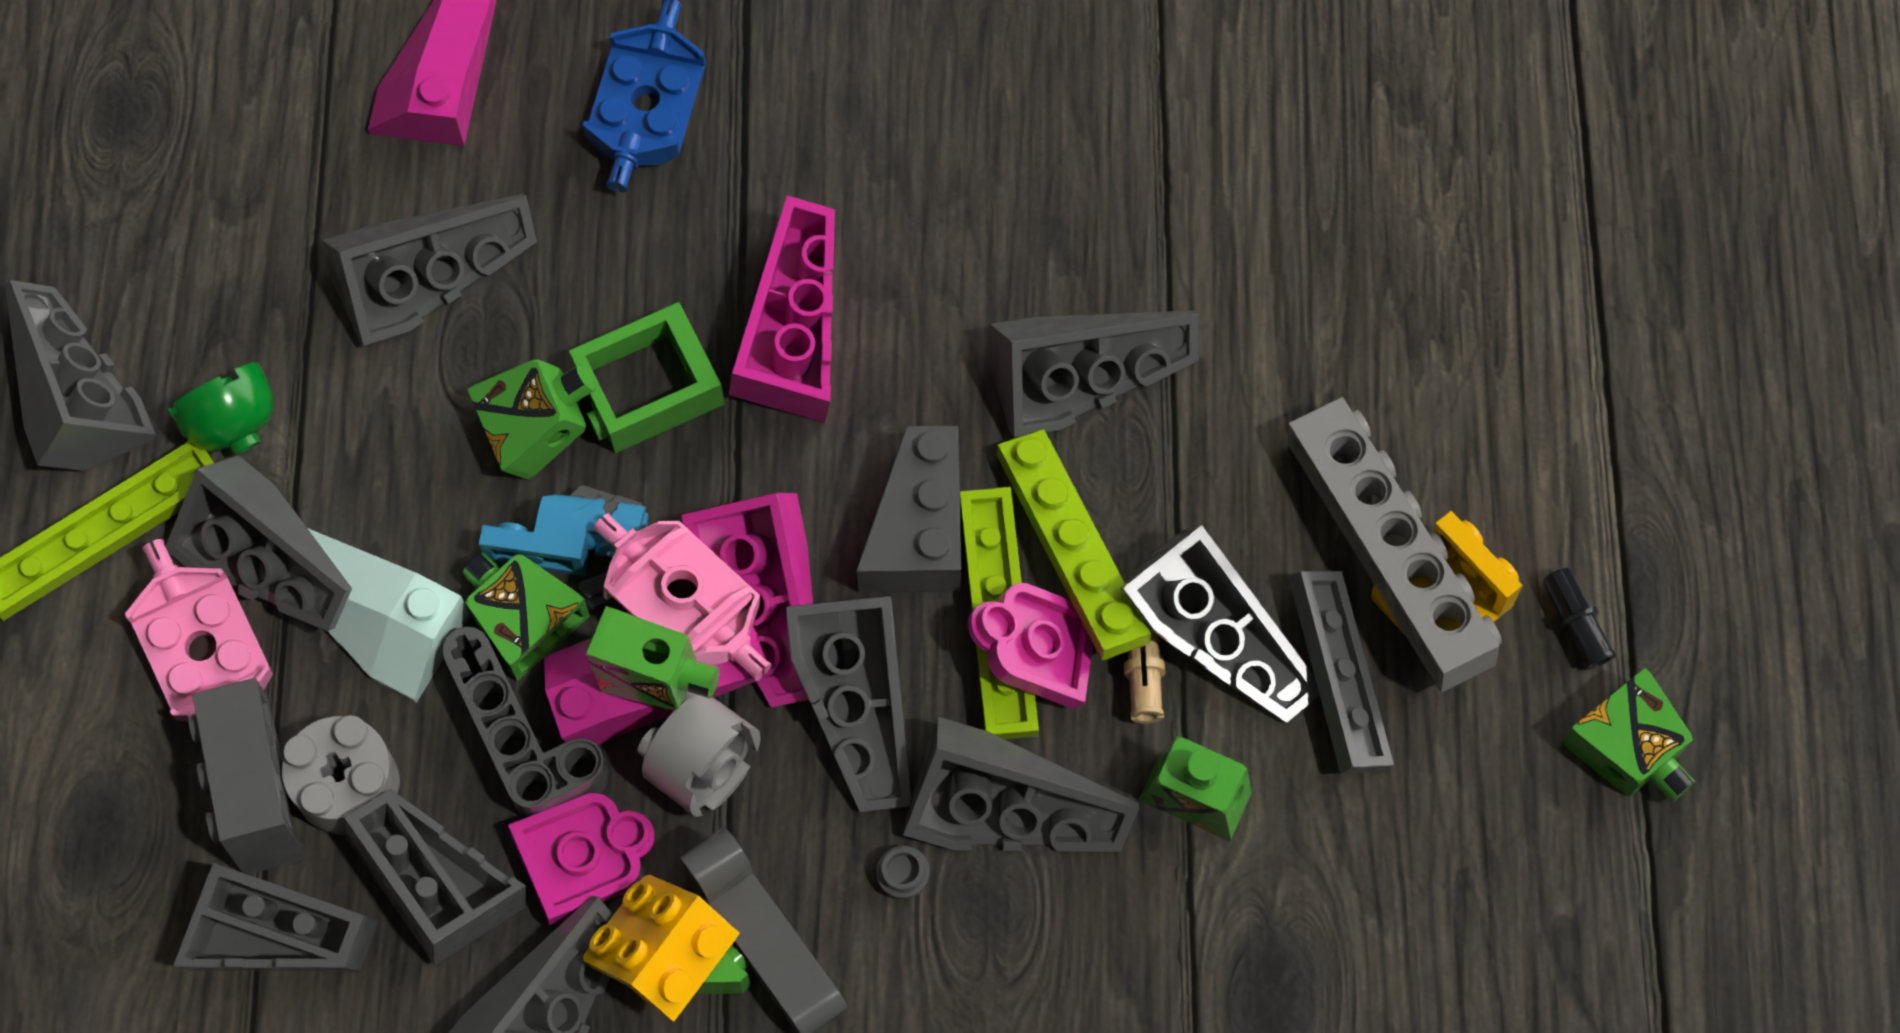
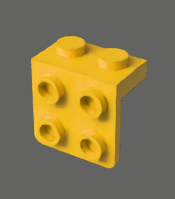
(1491, 578)
(661, 944)

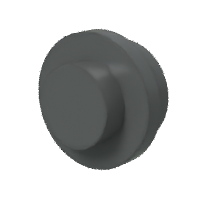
(903, 872)

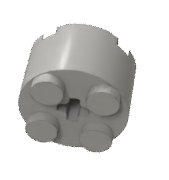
(321, 753)
(698, 753)

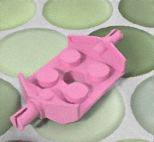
(178, 609)
(714, 617)

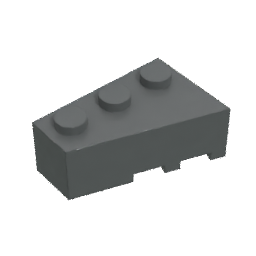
(918, 520)
(244, 777)
(429, 877)
(267, 927)

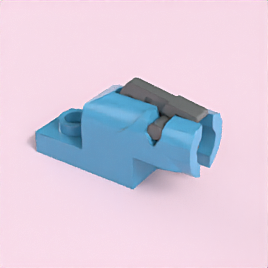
(564, 531)

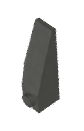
(413, 265)
(1070, 364)
(67, 393)
(251, 532)
(1209, 613)
(853, 683)
(996, 793)
(549, 987)

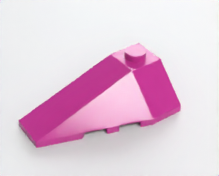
(435, 75)
(769, 550)
(600, 717)

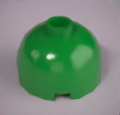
(226, 411)

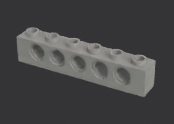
(1446, 655)

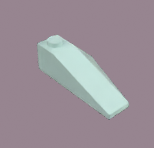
(393, 619)

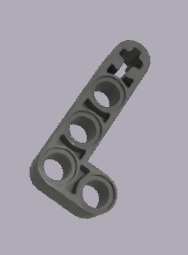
(509, 722)
(766, 939)

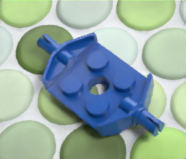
(641, 63)

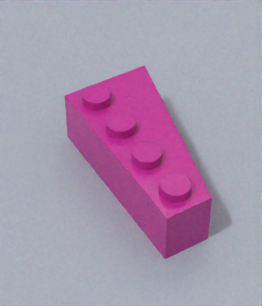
(788, 332)

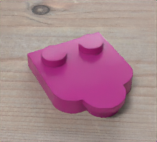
(1035, 643)
(581, 852)

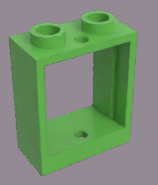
(666, 412)

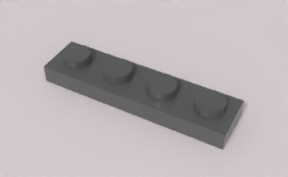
(1341, 672)

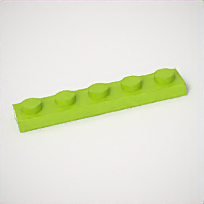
(97, 529)
(1073, 544)
(992, 570)

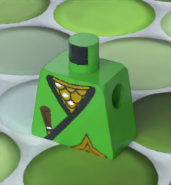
(531, 413)
(521, 610)
(647, 662)
(1634, 739)
(1198, 787)

